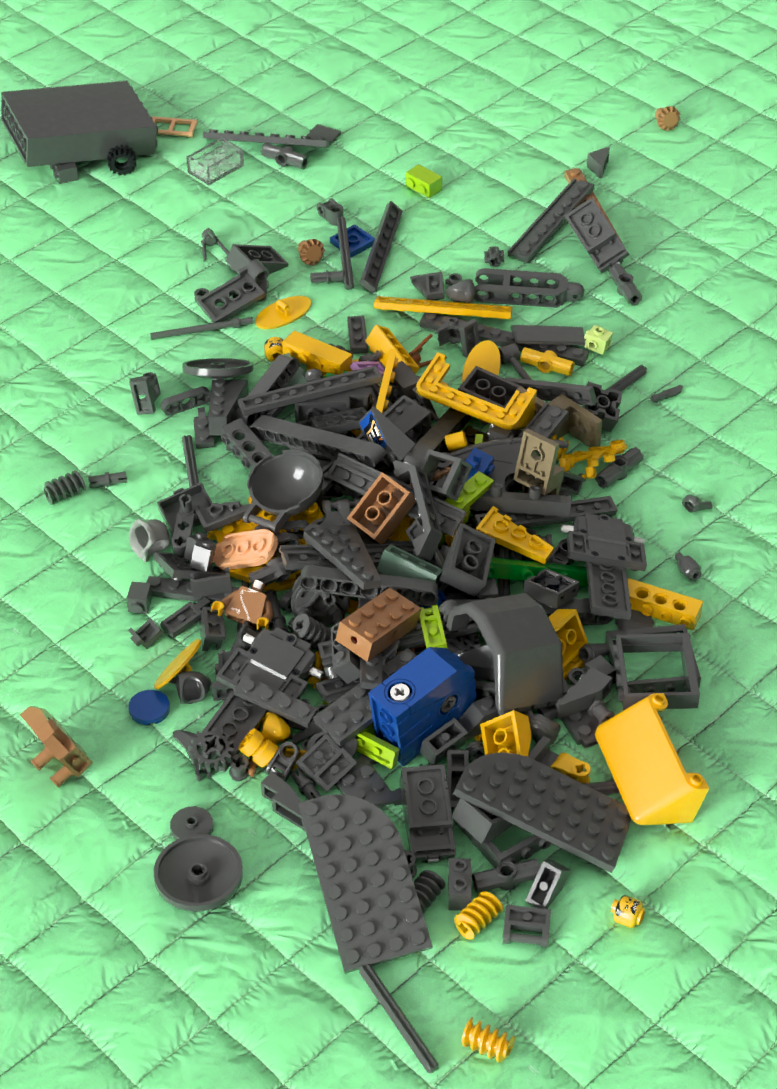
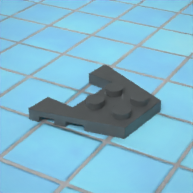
(367, 784)

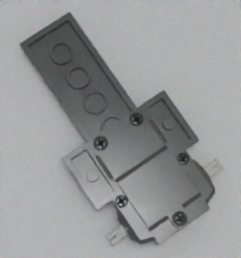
(607, 549)
(273, 659)

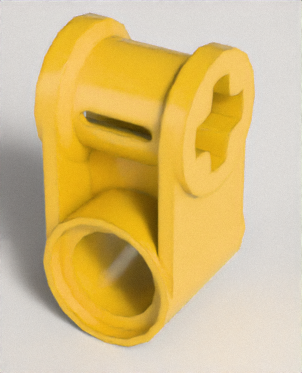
(456, 441)
(572, 767)

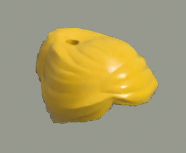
(275, 728)

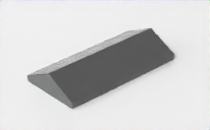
(548, 335)

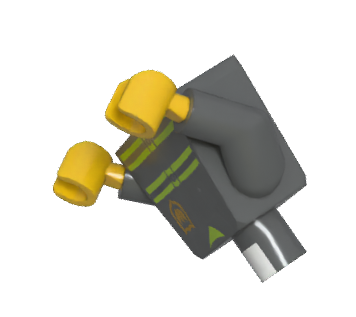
(571, 482)

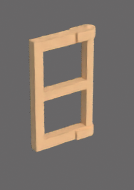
(193, 123)

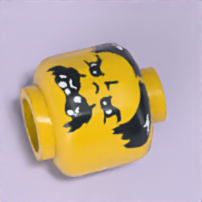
(273, 348)
(628, 911)

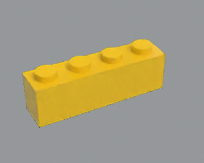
(384, 340)
(317, 353)

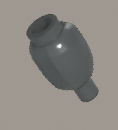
(688, 566)

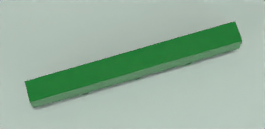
(523, 570)

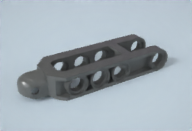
(501, 285)

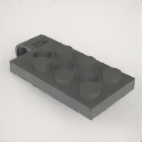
(250, 275)

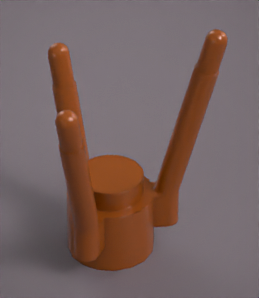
(414, 353)

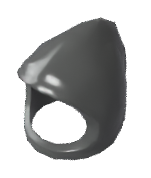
(191, 686)

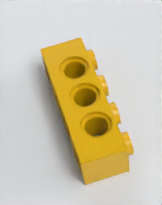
(664, 604)

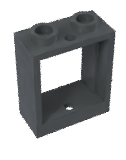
(415, 418)
(459, 470)

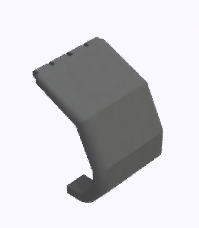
(523, 650)

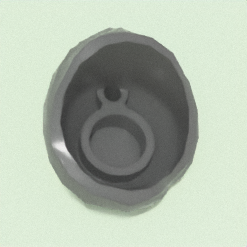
(462, 291)
(542, 726)

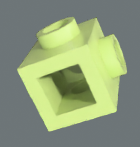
(598, 339)

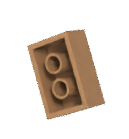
(382, 508)

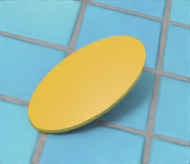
(283, 312)
(484, 355)
(177, 664)

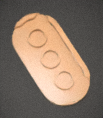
(245, 549)

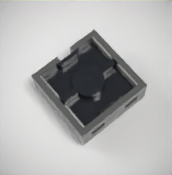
(551, 588)

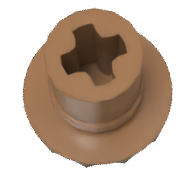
(667, 117)
(311, 251)

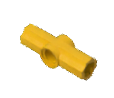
(547, 361)

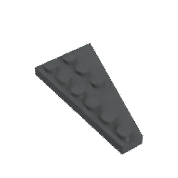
(347, 552)

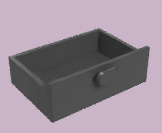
(170, 506)

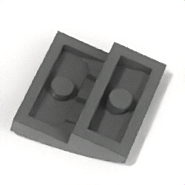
(326, 762)

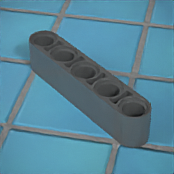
(274, 378)

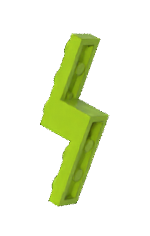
(471, 491)
(375, 747)

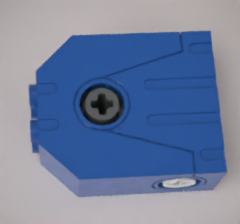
(421, 699)

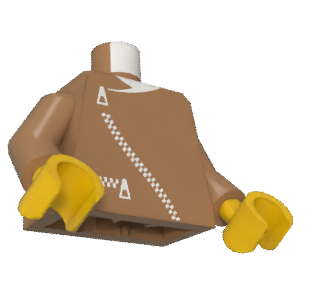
(247, 605)

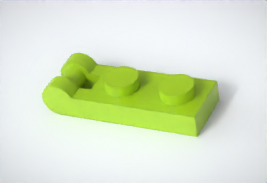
(432, 627)

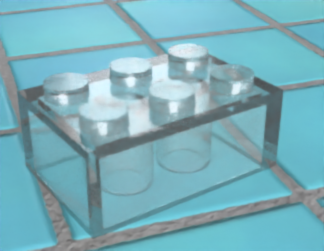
(215, 161)

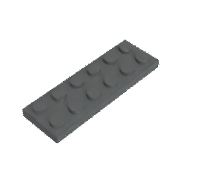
(352, 711)

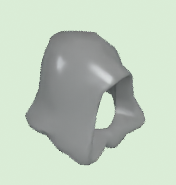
(148, 537)

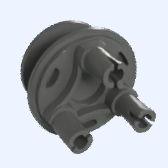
(320, 606)

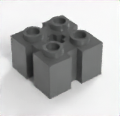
(606, 406)

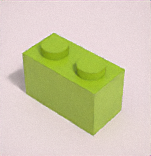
(423, 181)

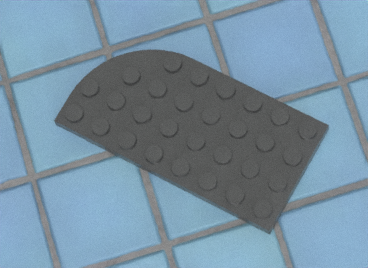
(547, 805)
(364, 881)

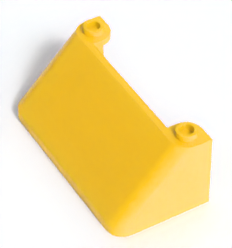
(515, 415)
(648, 766)

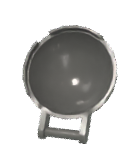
(283, 487)

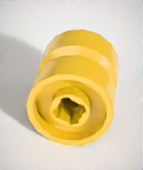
(260, 749)

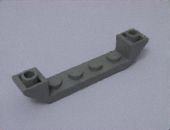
(426, 543)

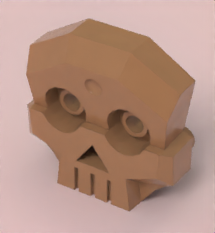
(57, 745)

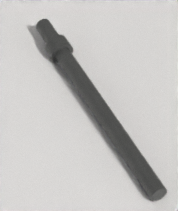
(234, 322)

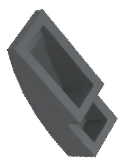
(456, 763)
(283, 799)

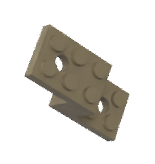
(580, 422)
(537, 470)

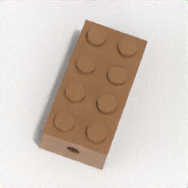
(378, 624)

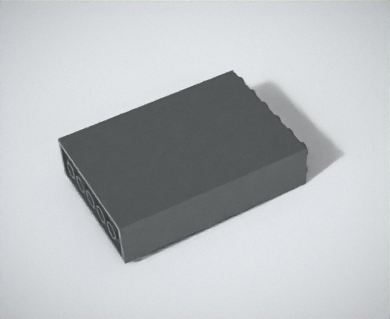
(77, 122)

